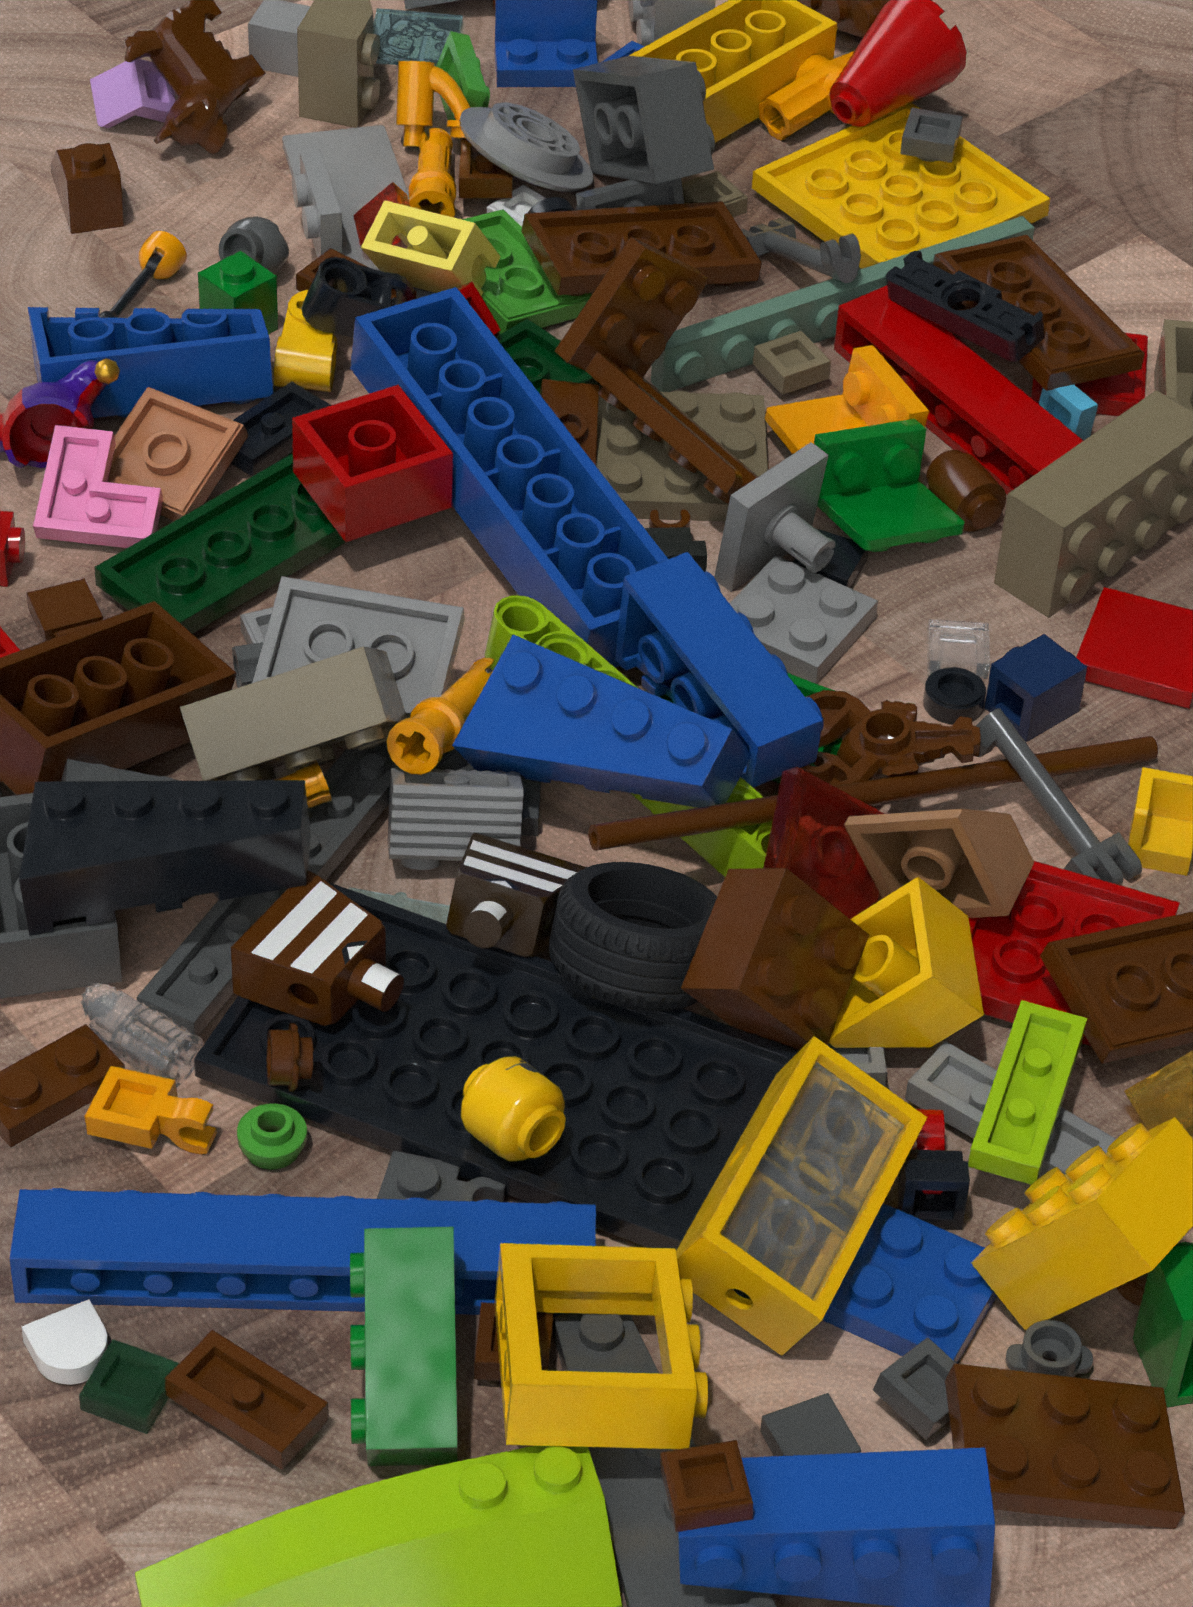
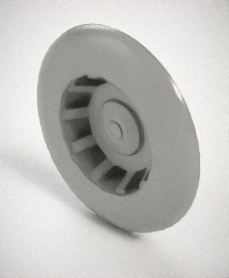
(527, 146)

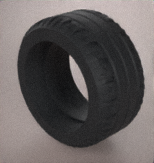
(630, 933)

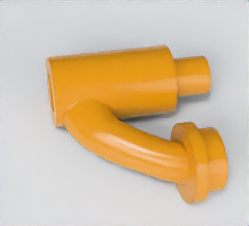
(416, 96)

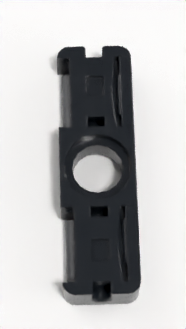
(990, 324)

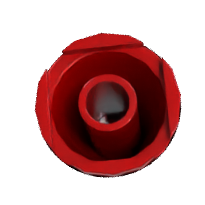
(898, 62)

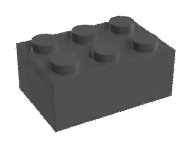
(645, 118)
(53, 960)

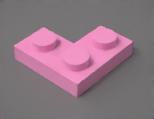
(82, 504)

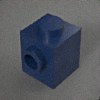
(1036, 686)

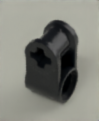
(348, 291)

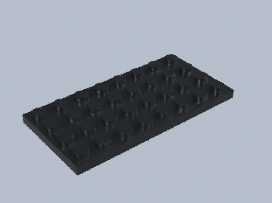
(644, 1092)

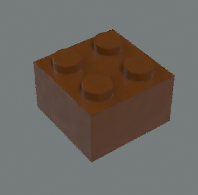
(775, 957)

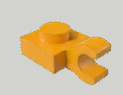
(142, 1106)

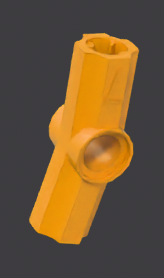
(803, 98)

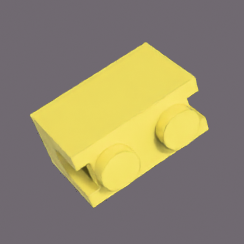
(439, 252)

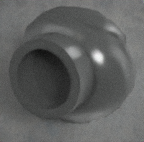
(257, 239)

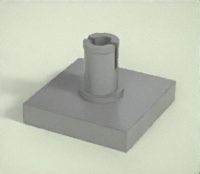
(775, 518)

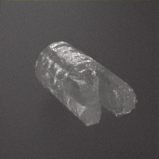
(141, 1033)

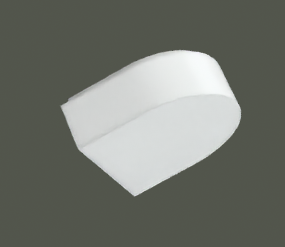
(67, 1343)

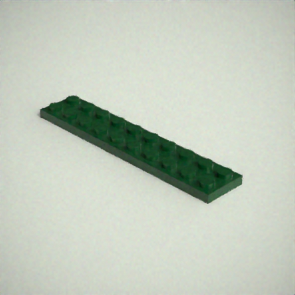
(264, 525)

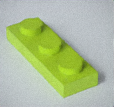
(1027, 1093)

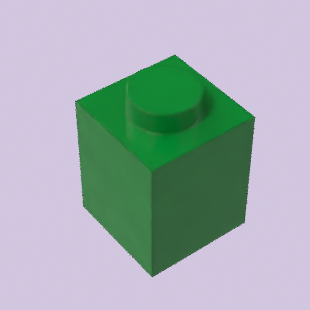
(240, 284)

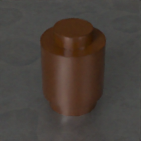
(966, 489)

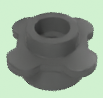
(1053, 1341)

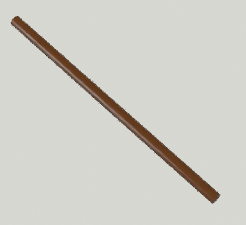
(871, 792)

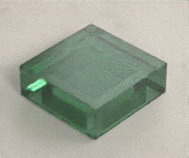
(127, 1386)

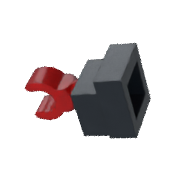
(933, 1180)

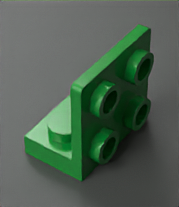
(876, 489)

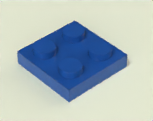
(912, 1286)

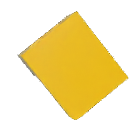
(1163, 821)

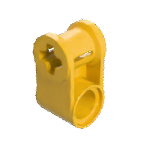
(303, 352)

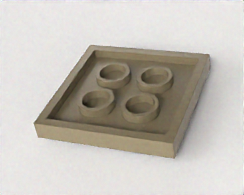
(652, 480)

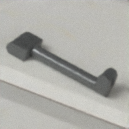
(830, 259)
(1102, 860)

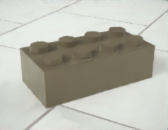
(1098, 505)

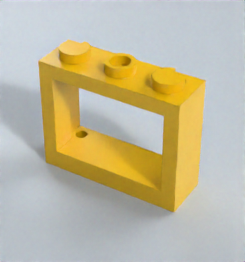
(596, 1406)

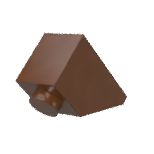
(88, 187)

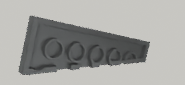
(632, 1477)

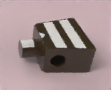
(506, 896)

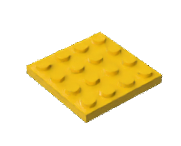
(891, 199)

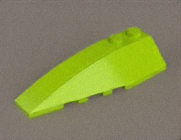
(452, 1535)

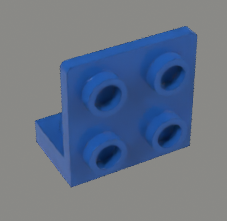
(543, 41)

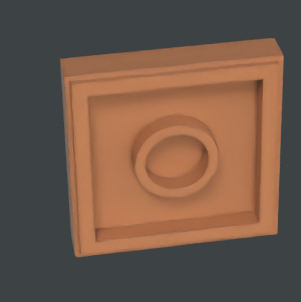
(174, 449)

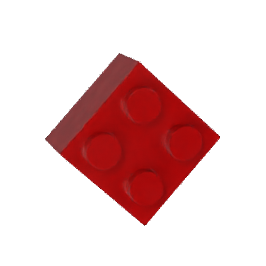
(372, 463)

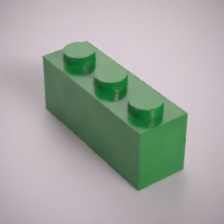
(405, 1346)

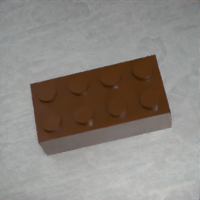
(102, 695)

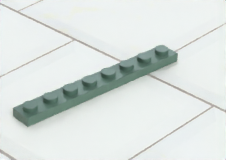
(730, 339)

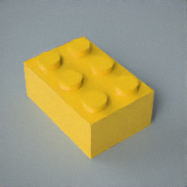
(1093, 1225)

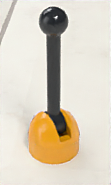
(152, 265)

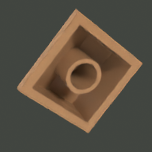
(961, 853)

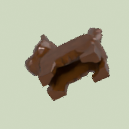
(197, 72)

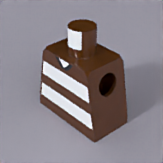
(315, 956)

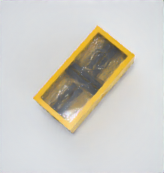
(798, 1196)

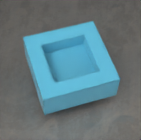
(1071, 408)

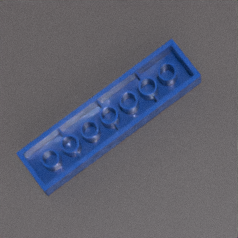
(515, 465)

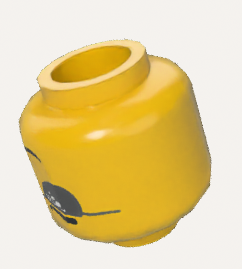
(513, 1109)

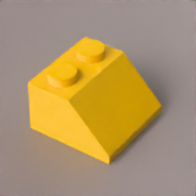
(914, 973)

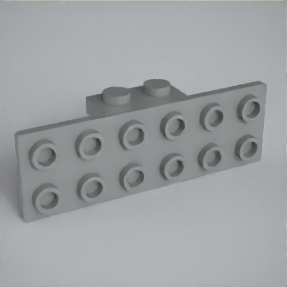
(335, 178)

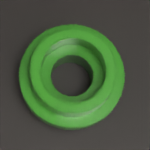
(272, 1135)

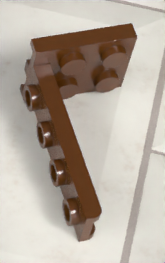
(623, 335)

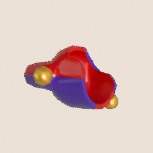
(36, 409)

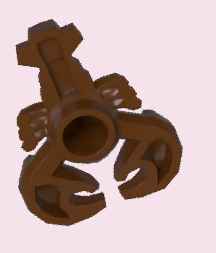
(884, 739)

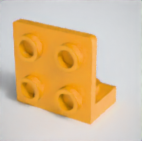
(870, 397)

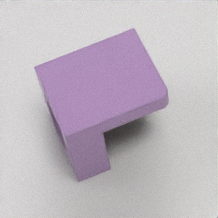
(131, 91)

